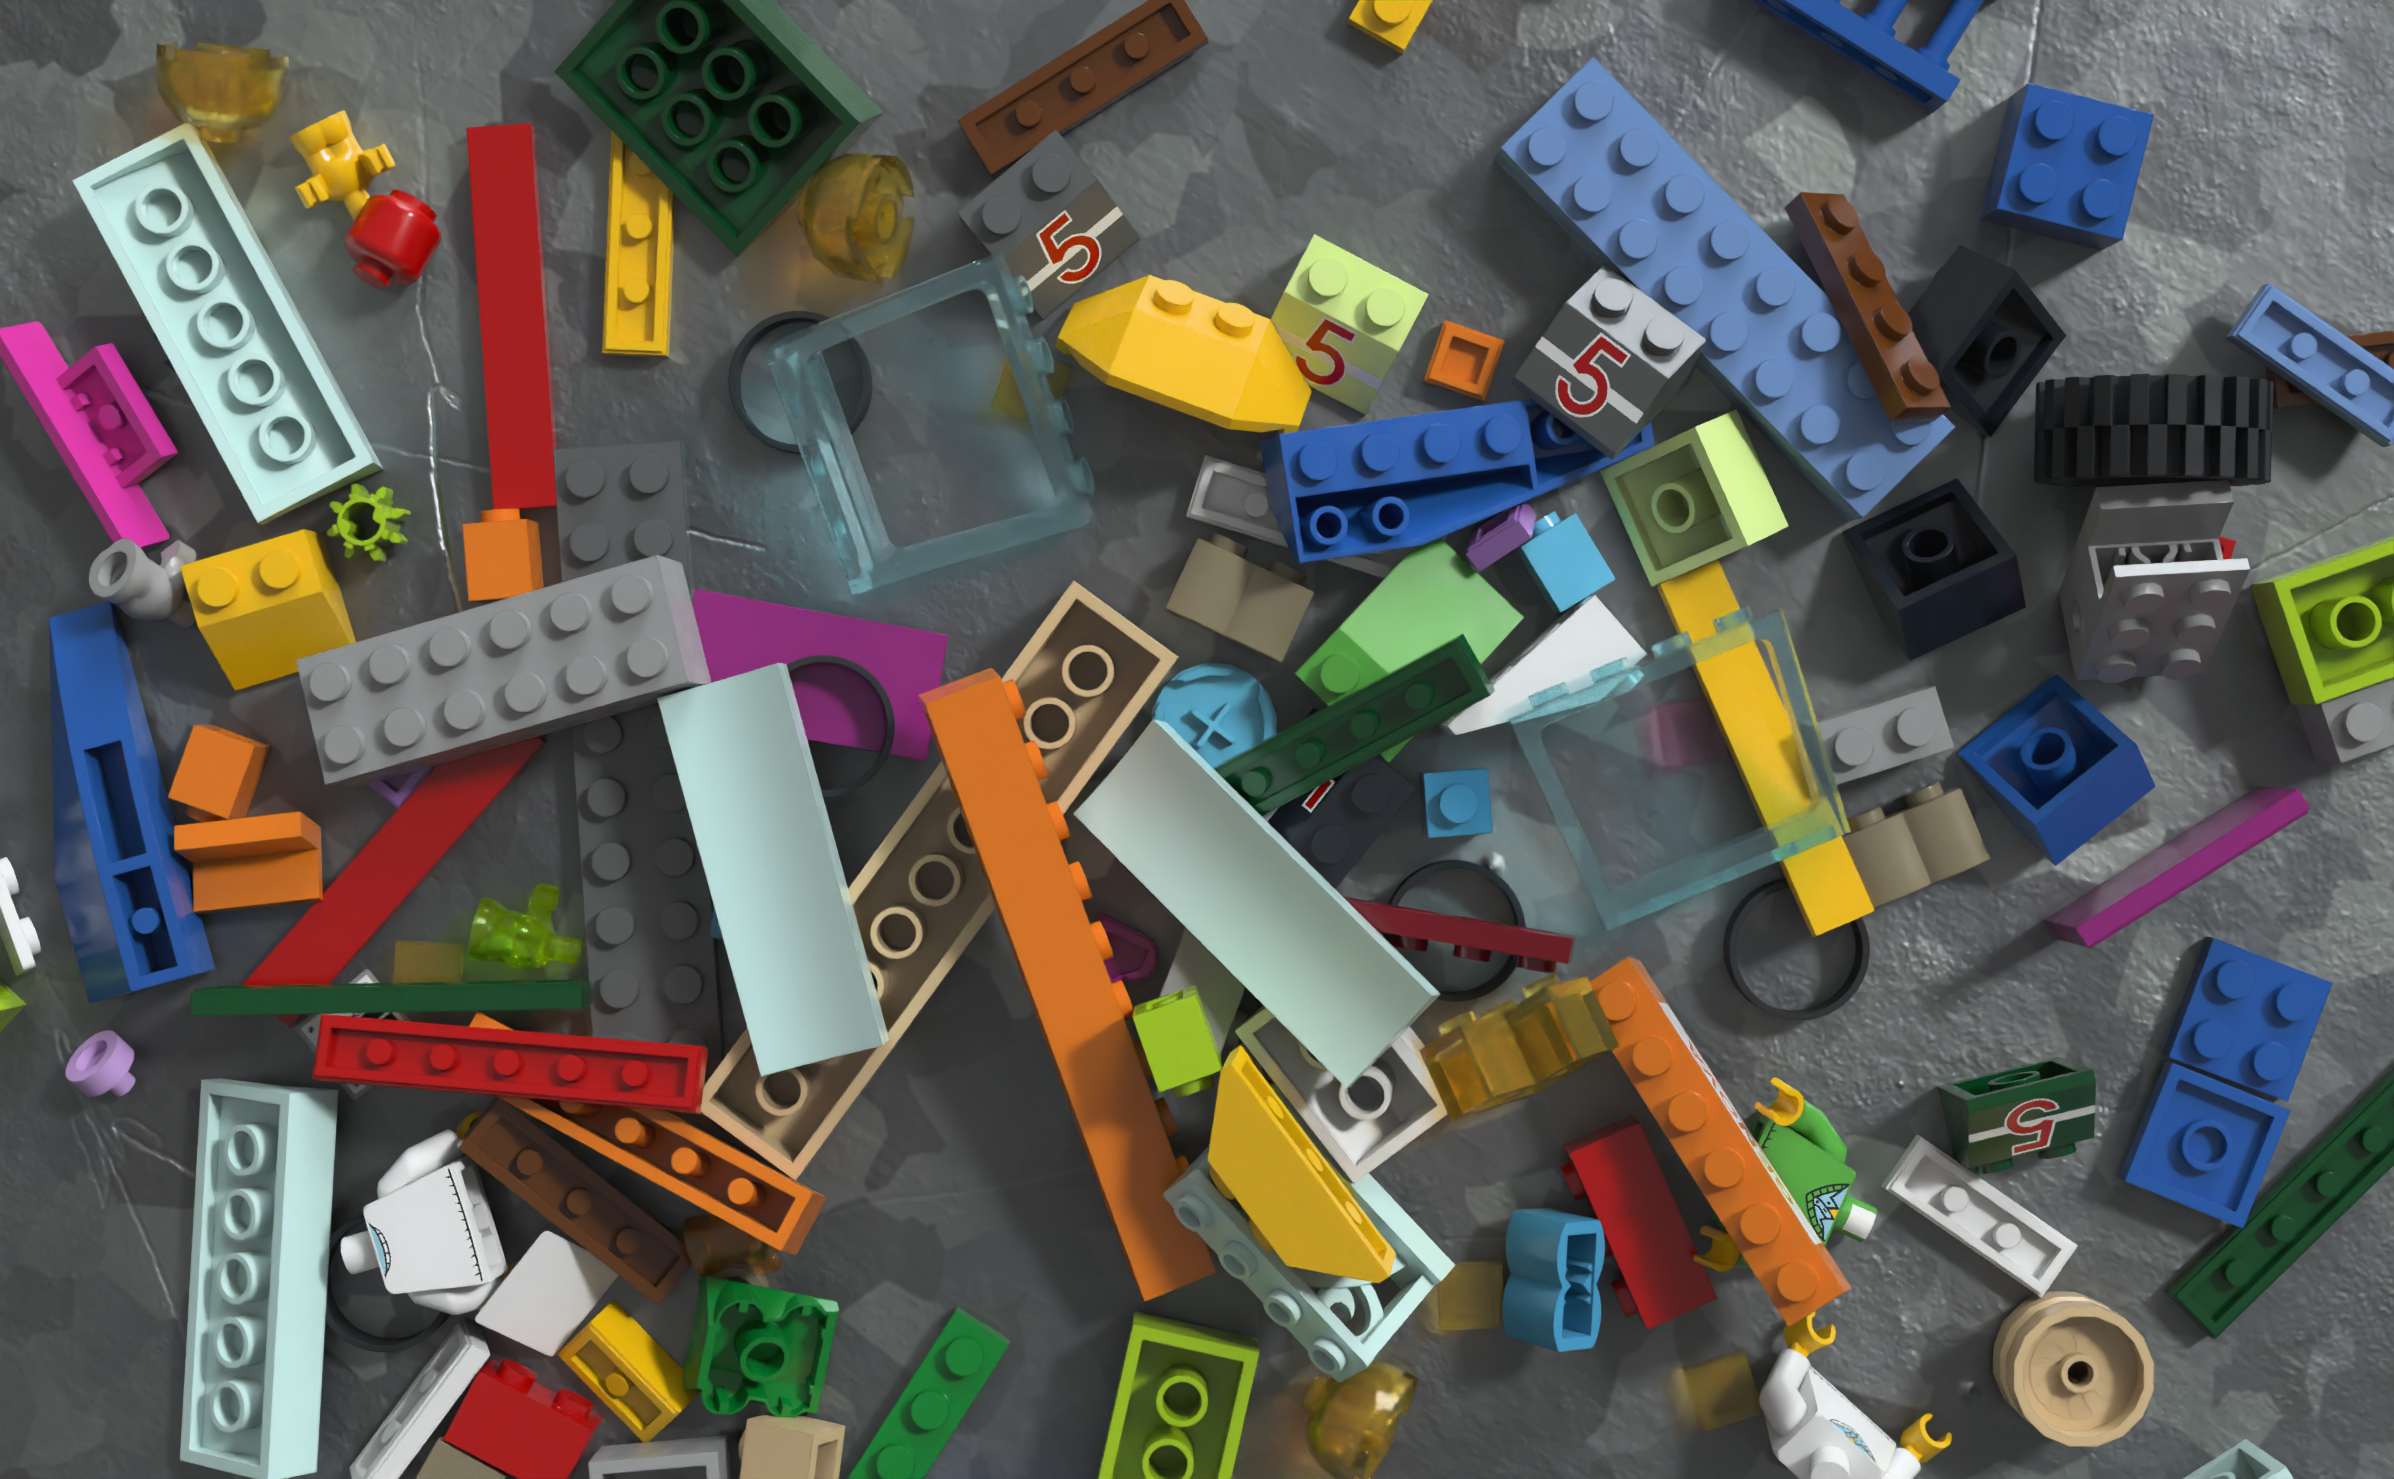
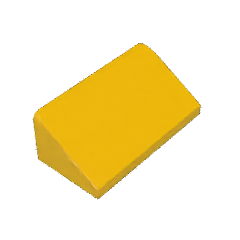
(628, 1371)

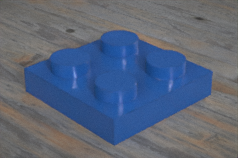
(2247, 1018)
(2204, 1144)

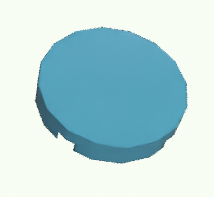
(1217, 710)

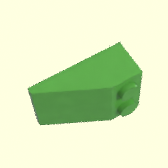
(1409, 613)

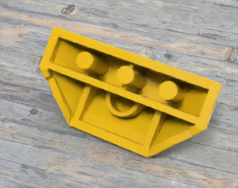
(1188, 354)
(1286, 1183)

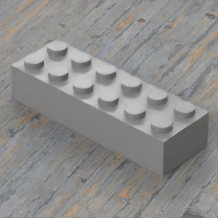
(503, 672)

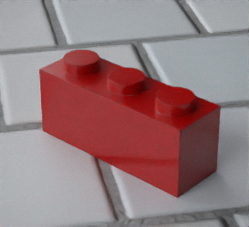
(1639, 1223)

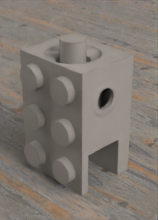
(2150, 581)

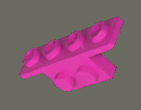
(96, 425)

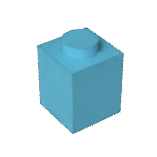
(1564, 561)

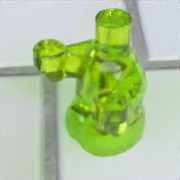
(521, 938)

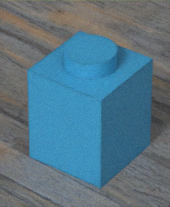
(1455, 802)

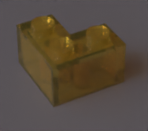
(1518, 1046)

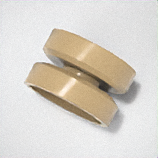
(2103, 1392)

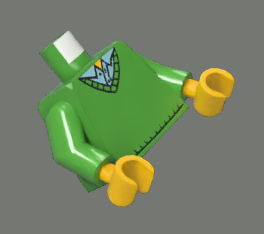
(1813, 1168)

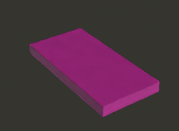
(832, 699)
(2177, 865)

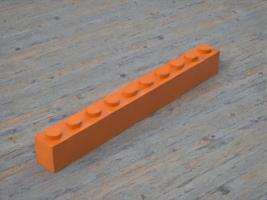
(1066, 973)

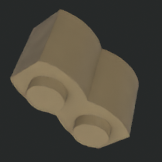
(1239, 598)
(1915, 843)

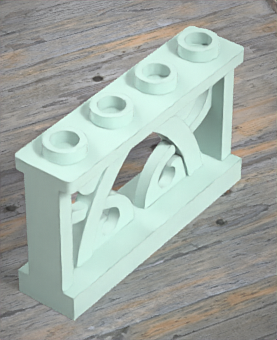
(1304, 1297)

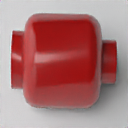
(392, 239)

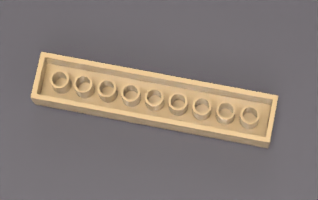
(924, 885)

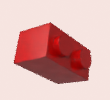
(523, 1424)

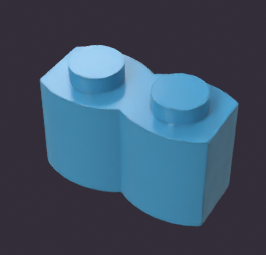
(1553, 1279)

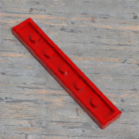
(513, 315)
(391, 868)
(510, 1063)

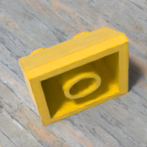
(268, 606)

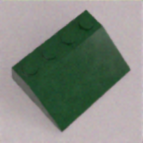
(720, 104)

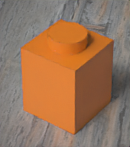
(502, 556)
(218, 773)

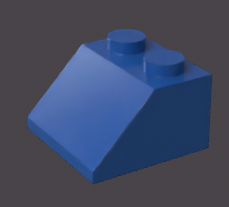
(2058, 769)

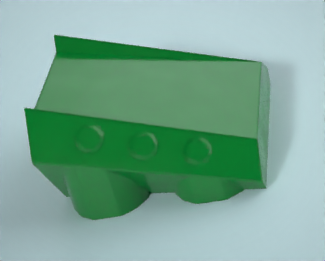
(758, 1348)

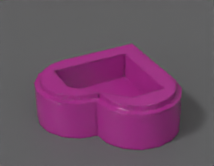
(1133, 951)

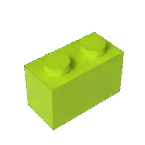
(1178, 1042)

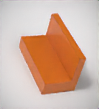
(252, 861)

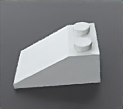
(1564, 652)

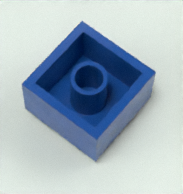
(2066, 166)

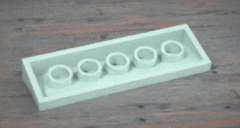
(227, 323)
(773, 869)
(1256, 903)
(258, 1278)

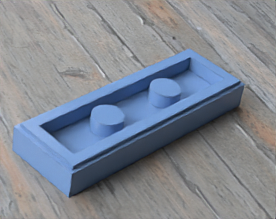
(2318, 362)

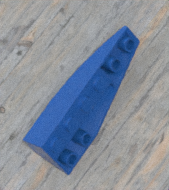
(1419, 475)
(113, 820)

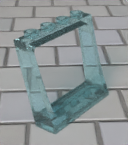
(833, 460)
(1814, 825)

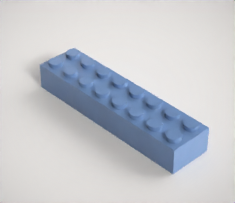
(1686, 244)

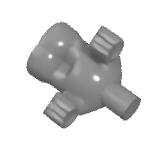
(140, 585)

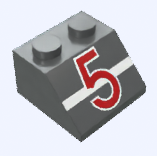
(1050, 223)
(1610, 362)

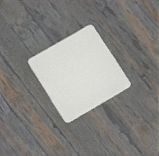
(547, 1294)

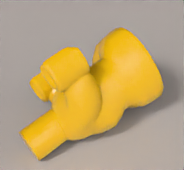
(338, 164)

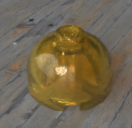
(221, 86)
(856, 215)
(1356, 1418)

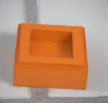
(1463, 361)

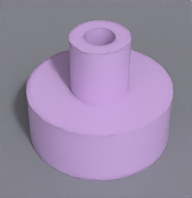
(102, 1065)

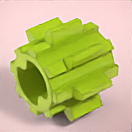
(353, 531)

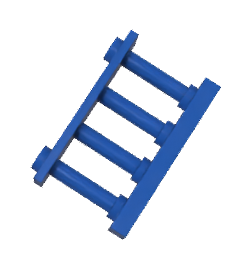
(1871, 44)

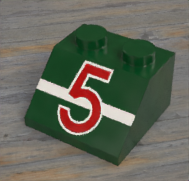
(2019, 1113)

